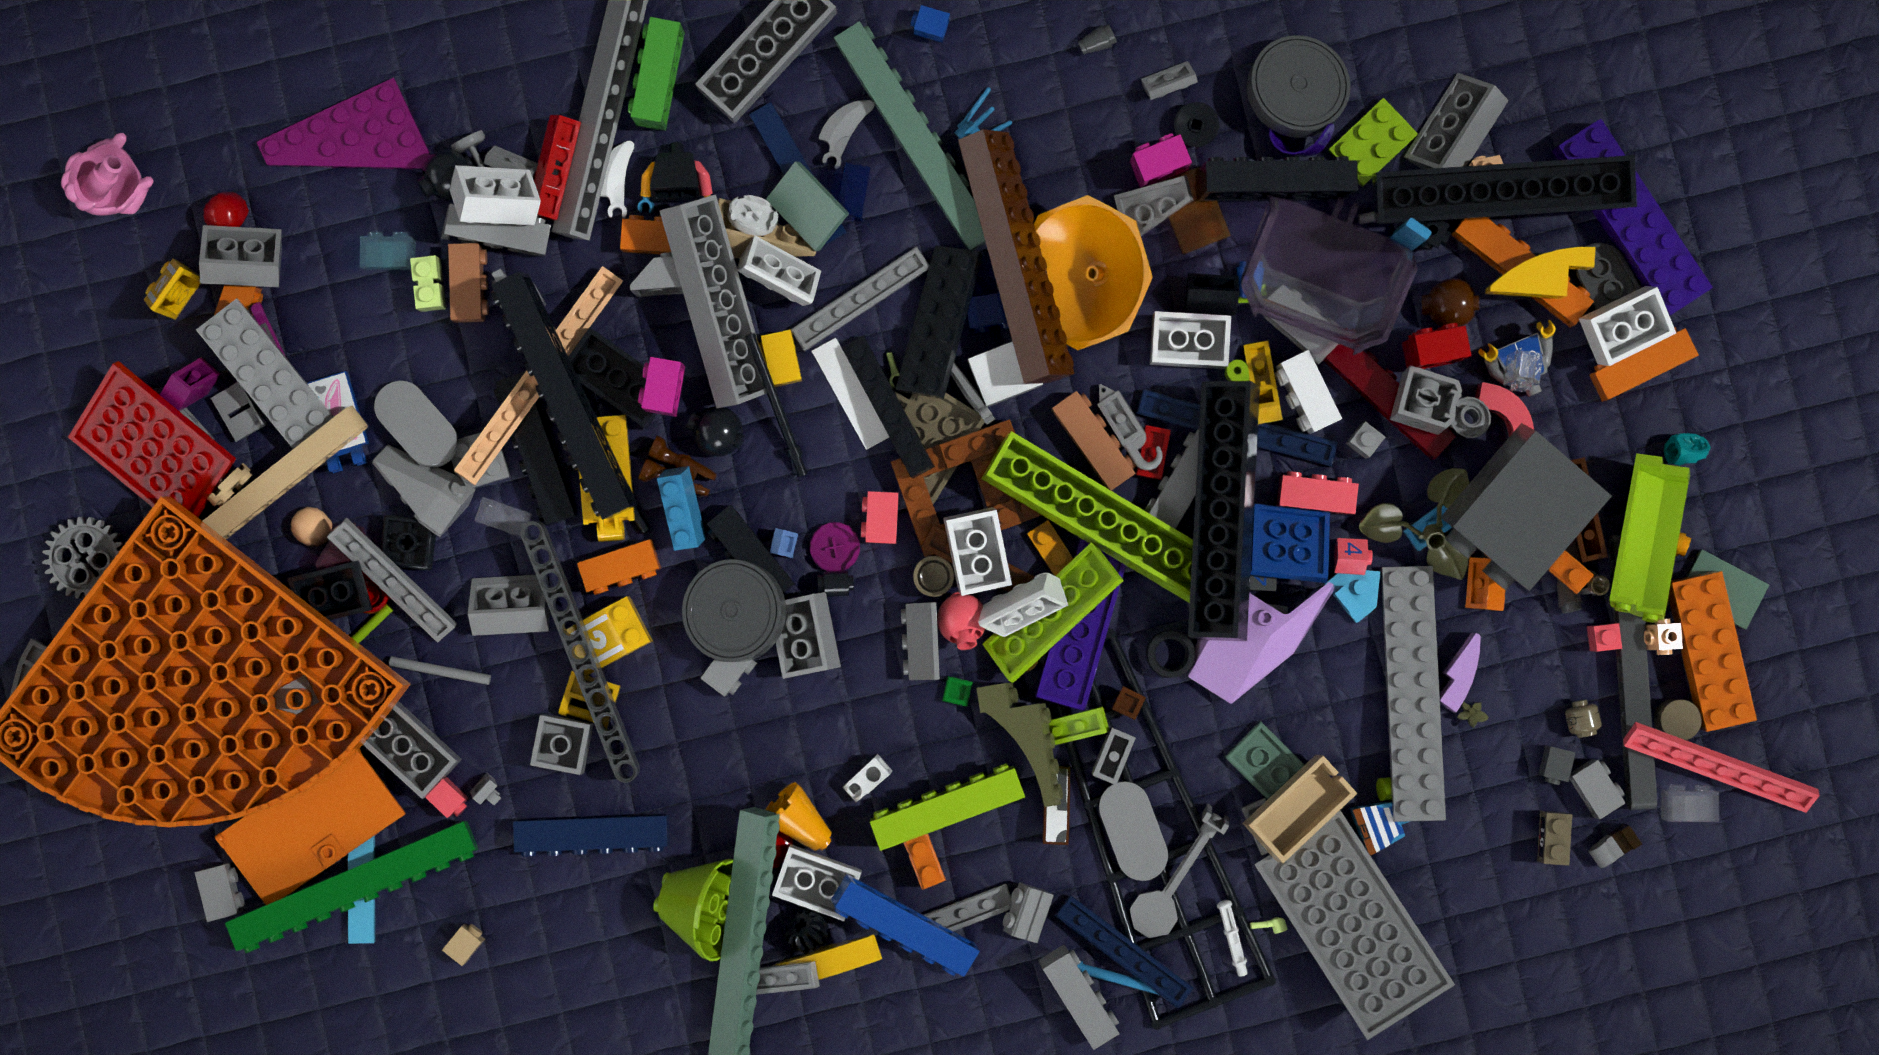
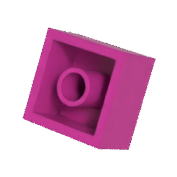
(1160, 161)
(662, 386)

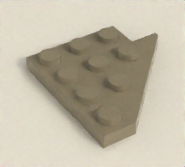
(937, 423)

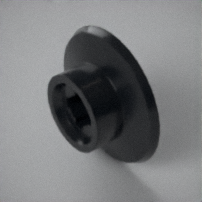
(1200, 113)

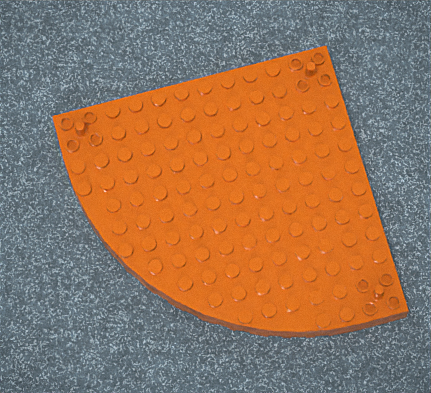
(160, 679)

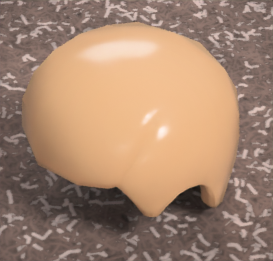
(311, 526)

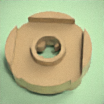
(236, 479)

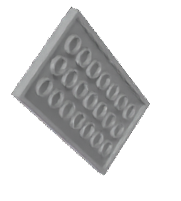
(1356, 927)

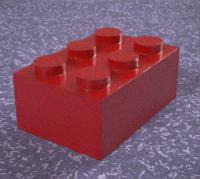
(1437, 347)

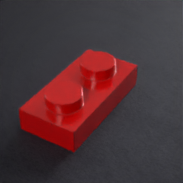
(1155, 437)

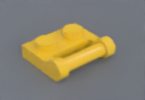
(573, 691)

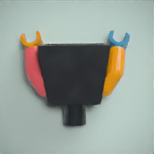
(674, 178)

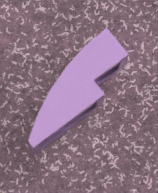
(1461, 673)

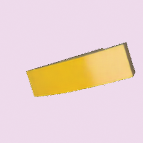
(1544, 275)
(840, 956)

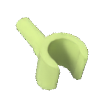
(894, 370)
(1278, 925)

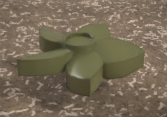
(1472, 714)

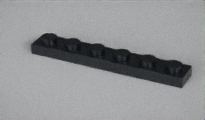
(888, 407)

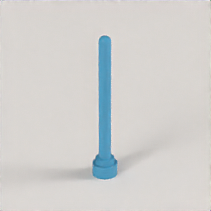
(1115, 977)

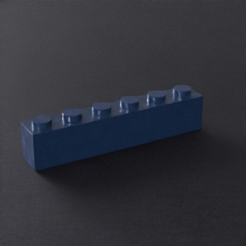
(591, 833)

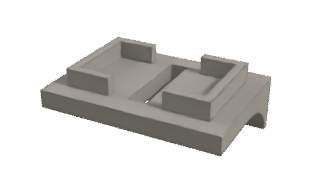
(244, 422)

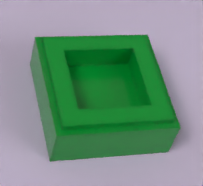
(957, 691)

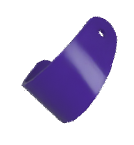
(1318, 146)

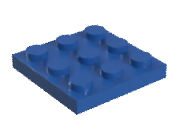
(1290, 543)

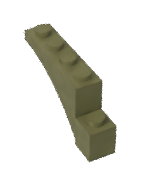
(1030, 730)

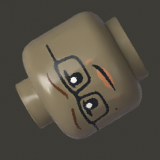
(1583, 718)

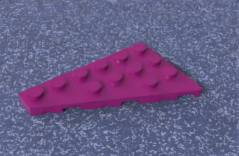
(363, 131)

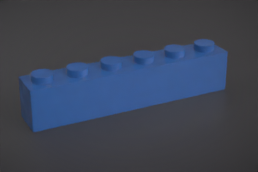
(904, 925)

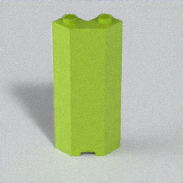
(1649, 538)

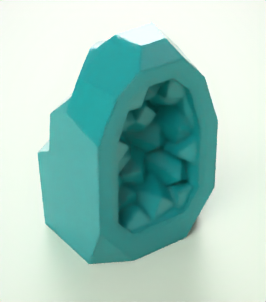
(1686, 448)

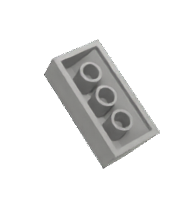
(1457, 124)

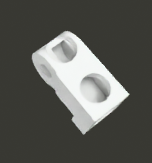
(867, 778)

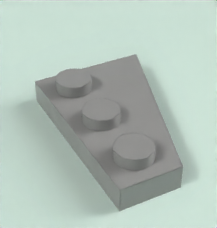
(1154, 202)

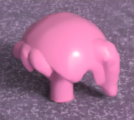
(105, 179)

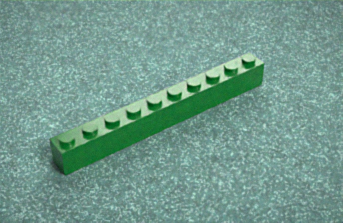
(351, 886)

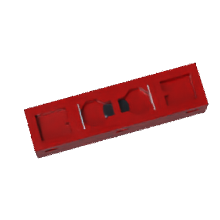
(555, 164)

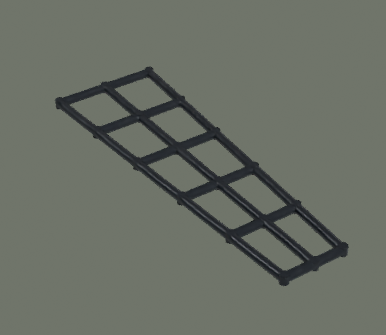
(1185, 929)

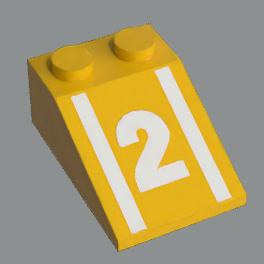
(172, 289)
(613, 632)

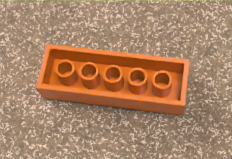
(1711, 651)

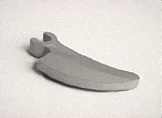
(841, 127)
(971, 394)

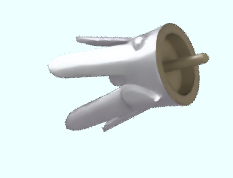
(1597, 585)

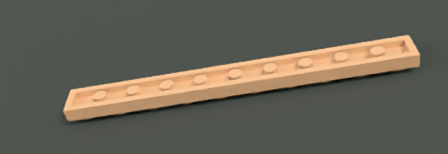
(524, 393)

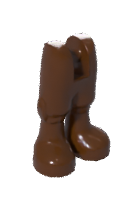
(660, 452)

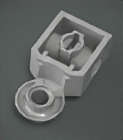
(1433, 404)

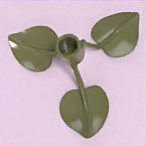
(1384, 524)

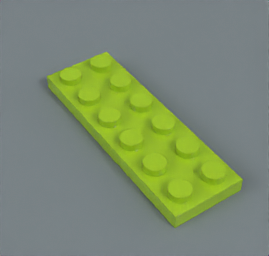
(1085, 584)

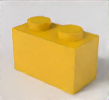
(781, 357)

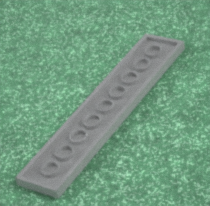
(1413, 694)

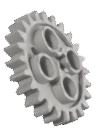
(67, 572)

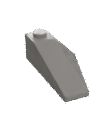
(429, 491)

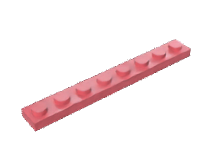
(1721, 767)

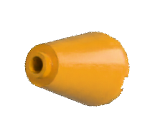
(800, 818)

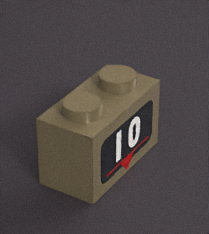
(1554, 838)

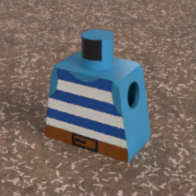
(1376, 825)

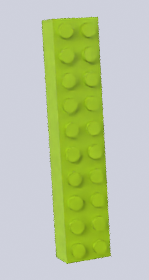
(1093, 513)

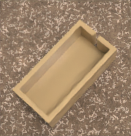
(1299, 808)

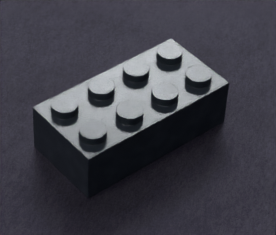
(611, 375)

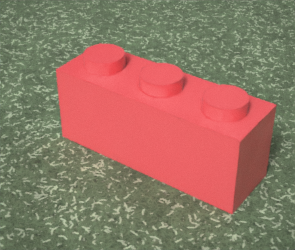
(1317, 493)

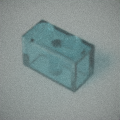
(386, 252)

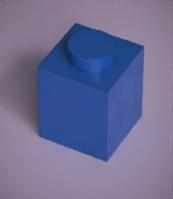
(930, 23)

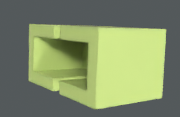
(428, 295)

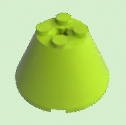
(696, 905)

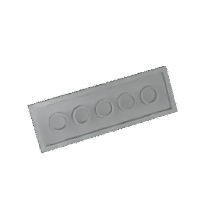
(265, 373)

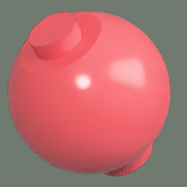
(959, 620)

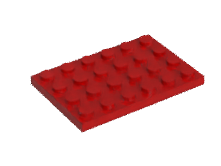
(150, 443)

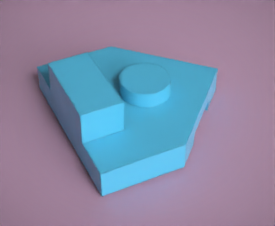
(1356, 592)

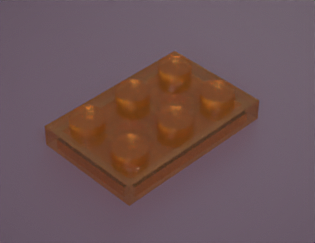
(1197, 222)

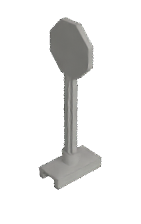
(1155, 911)

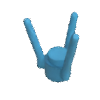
(969, 128)

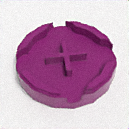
(835, 547)

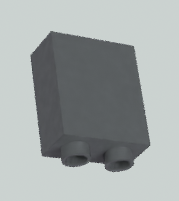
(1523, 509)

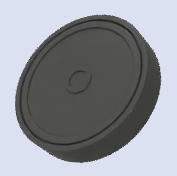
(1298, 86)
(734, 611)

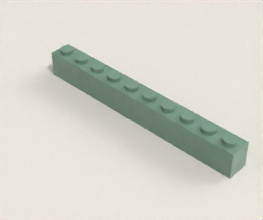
(911, 132)
(744, 932)

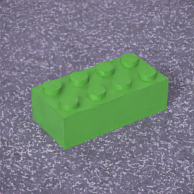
(657, 73)

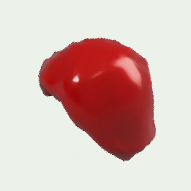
(225, 210)

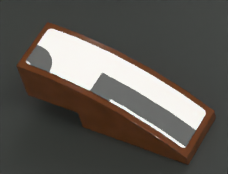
(1057, 817)

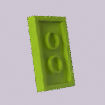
(1374, 140)

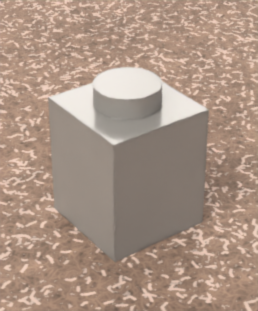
(1365, 440)

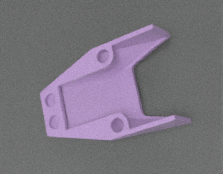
(1272, 637)

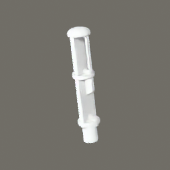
(1231, 932)

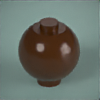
(1451, 302)

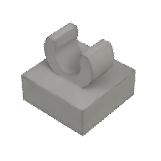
(485, 790)

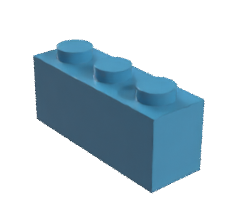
(681, 508)

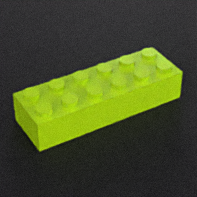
(947, 807)

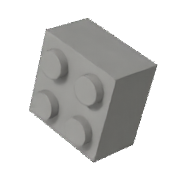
(561, 744)

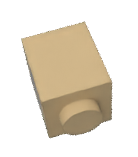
(464, 943)

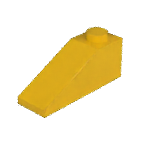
(1262, 373)

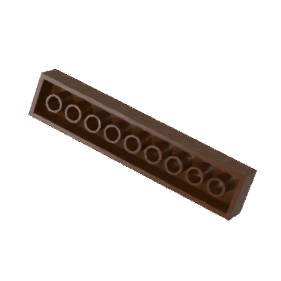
(1016, 256)

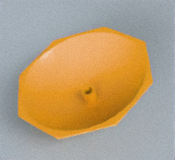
(1095, 269)

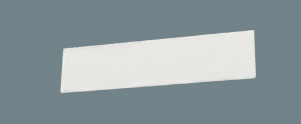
(850, 393)

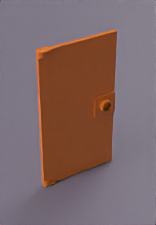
(310, 831)

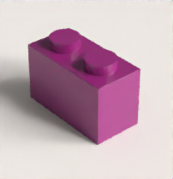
(190, 384)

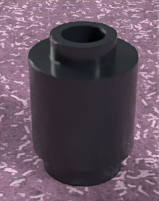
(835, 583)

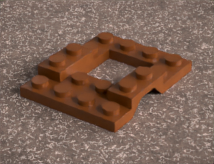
(974, 447)

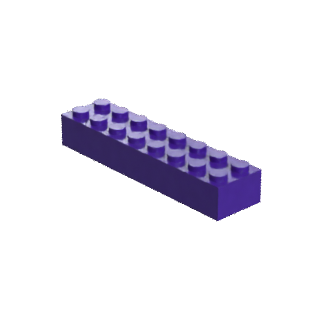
(1643, 231)

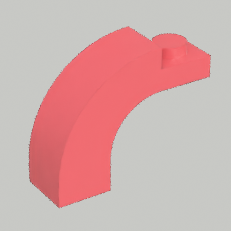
(1505, 405)

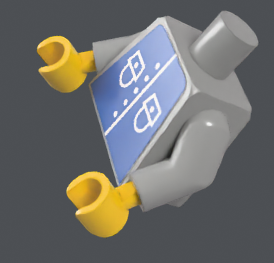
(1496, 358)

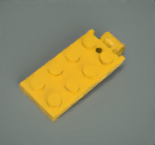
(617, 435)

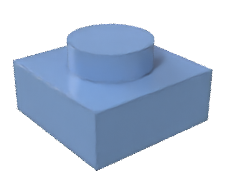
(783, 543)

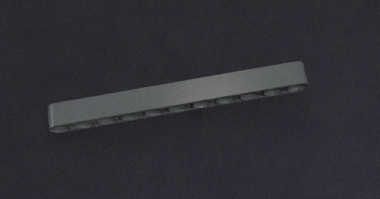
(578, 664)
(1633, 699)

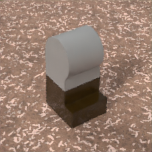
(1614, 845)

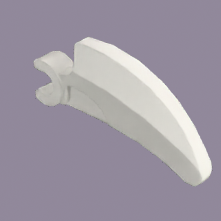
(615, 177)

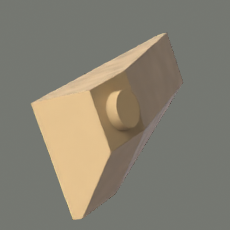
(782, 236)

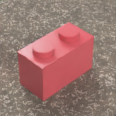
(881, 517)

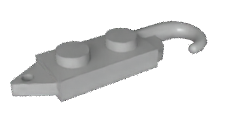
(1126, 426)

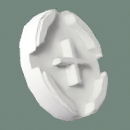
(752, 215)

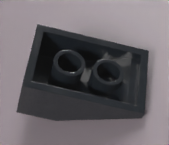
(333, 590)

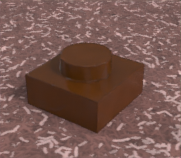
(1128, 703)

